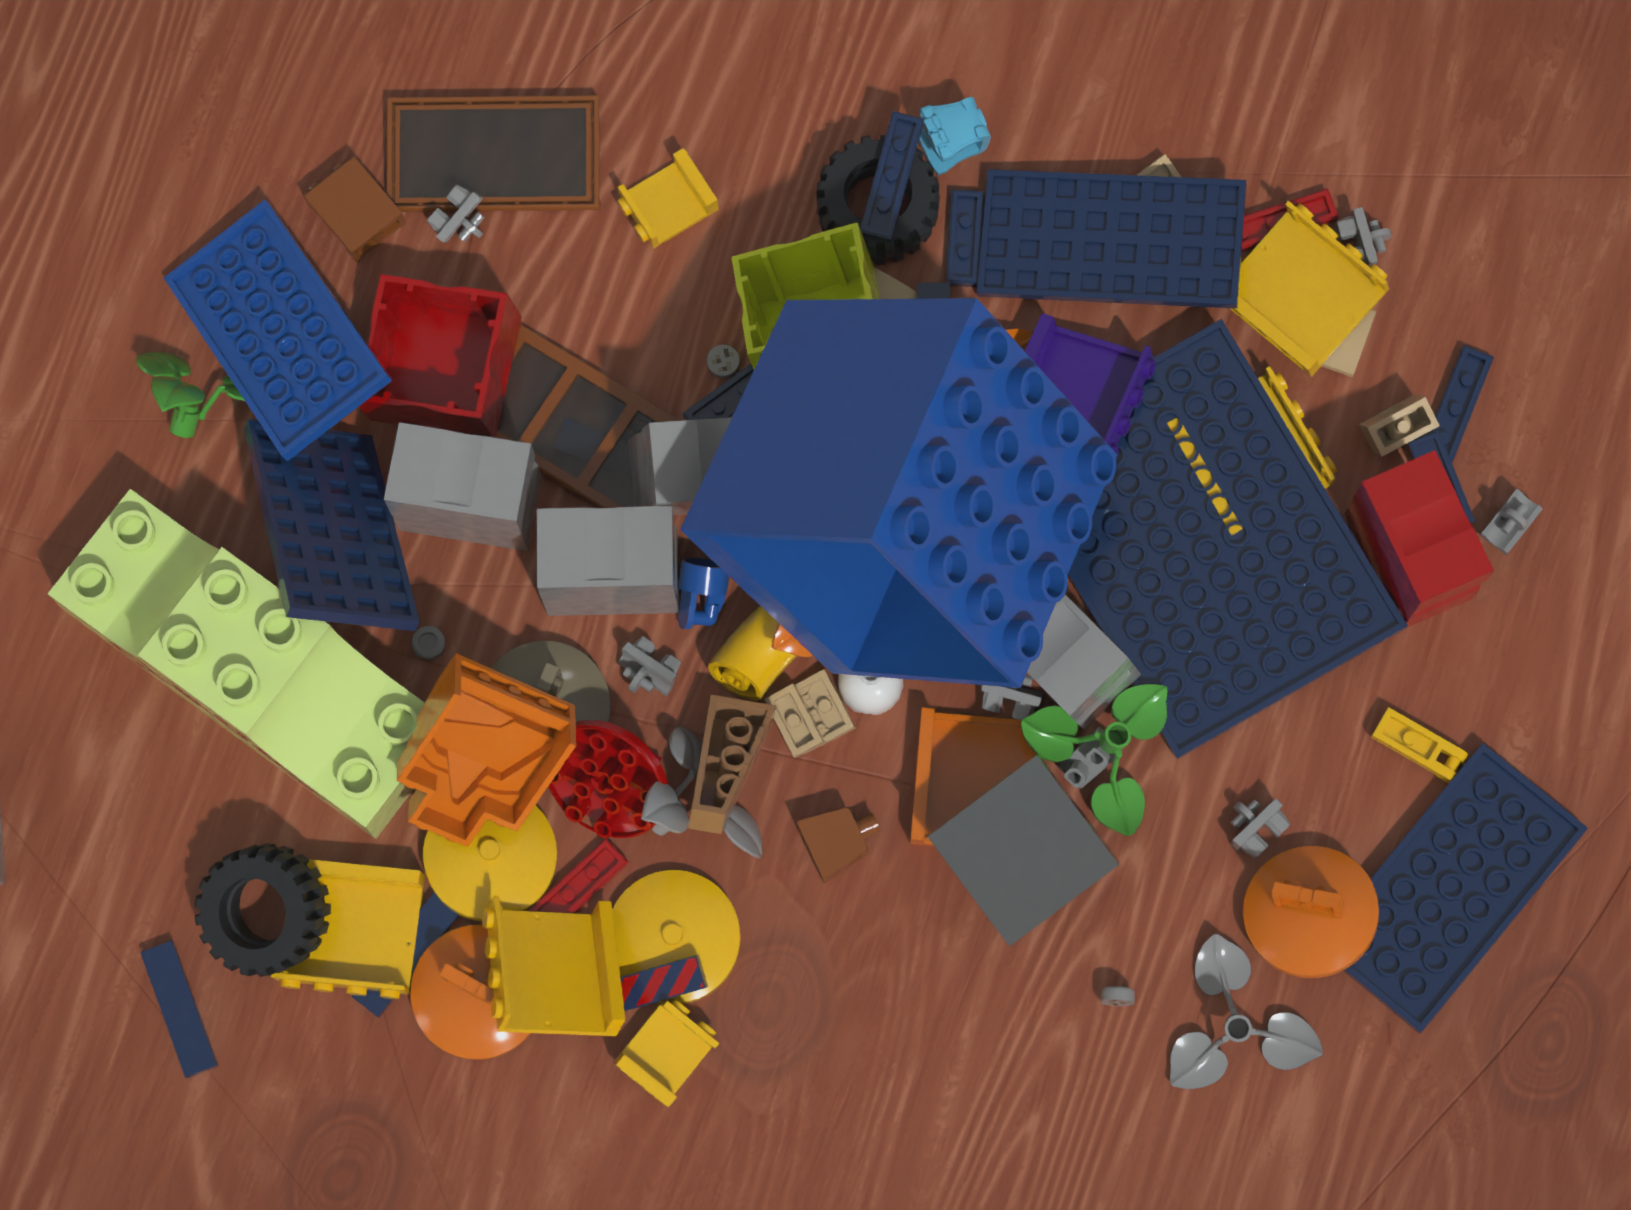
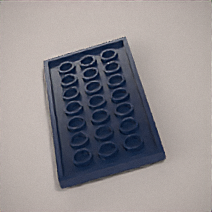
(1460, 884)

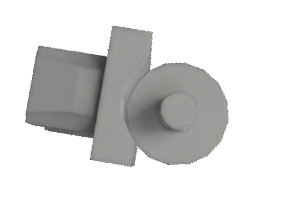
(447, 226)
(1357, 227)
(1511, 522)
(646, 671)
(1025, 698)
(1085, 763)
(1270, 817)

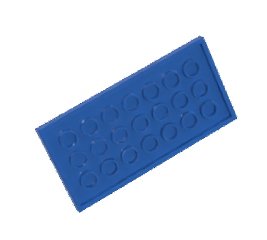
(277, 330)

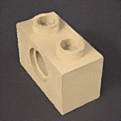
(1399, 425)

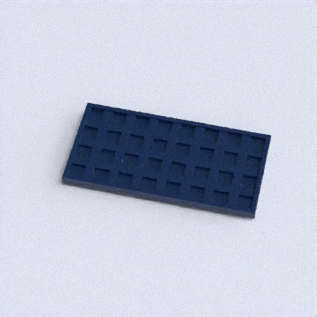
(1112, 238)
(332, 531)

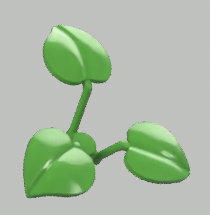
(183, 397)
(1139, 714)

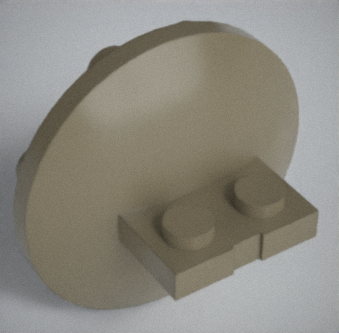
(562, 673)

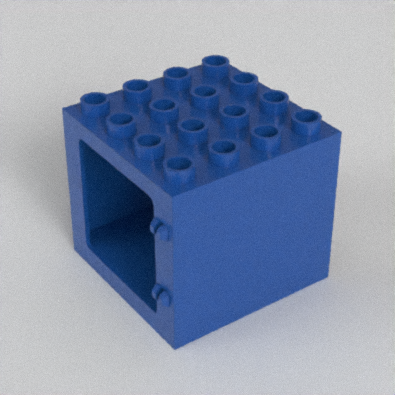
(903, 490)

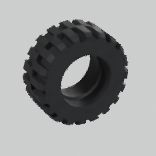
(861, 162)
(223, 920)

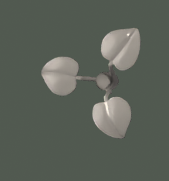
(671, 814)
(1198, 1062)

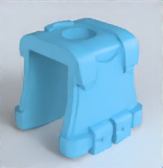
(952, 133)

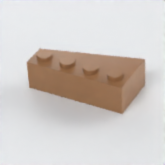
(729, 750)

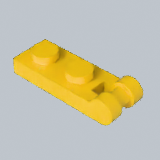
(1419, 744)

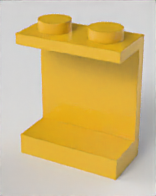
(668, 201)
(666, 1051)

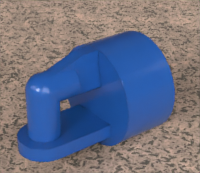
(703, 578)

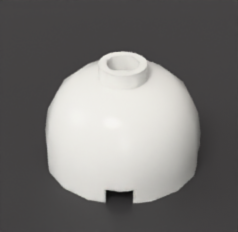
(869, 693)

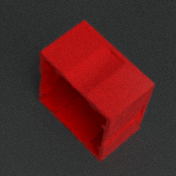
(444, 355)
(1419, 538)

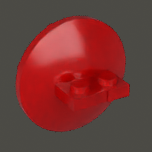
(607, 780)

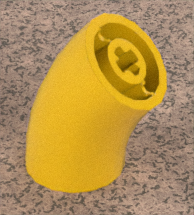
(746, 659)

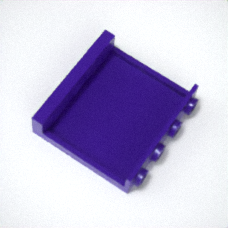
(1093, 374)

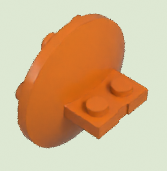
(1311, 912)
(455, 1000)

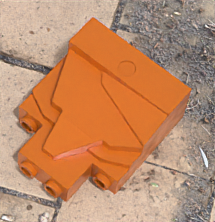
(483, 751)

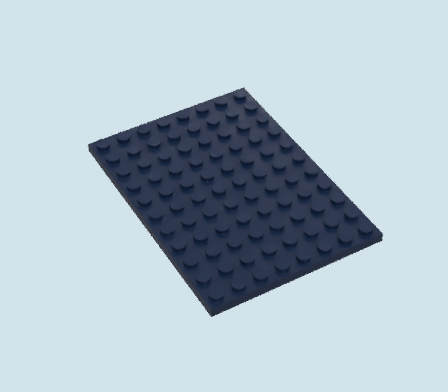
(1210, 611)

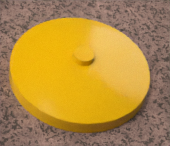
(497, 863)
(675, 918)

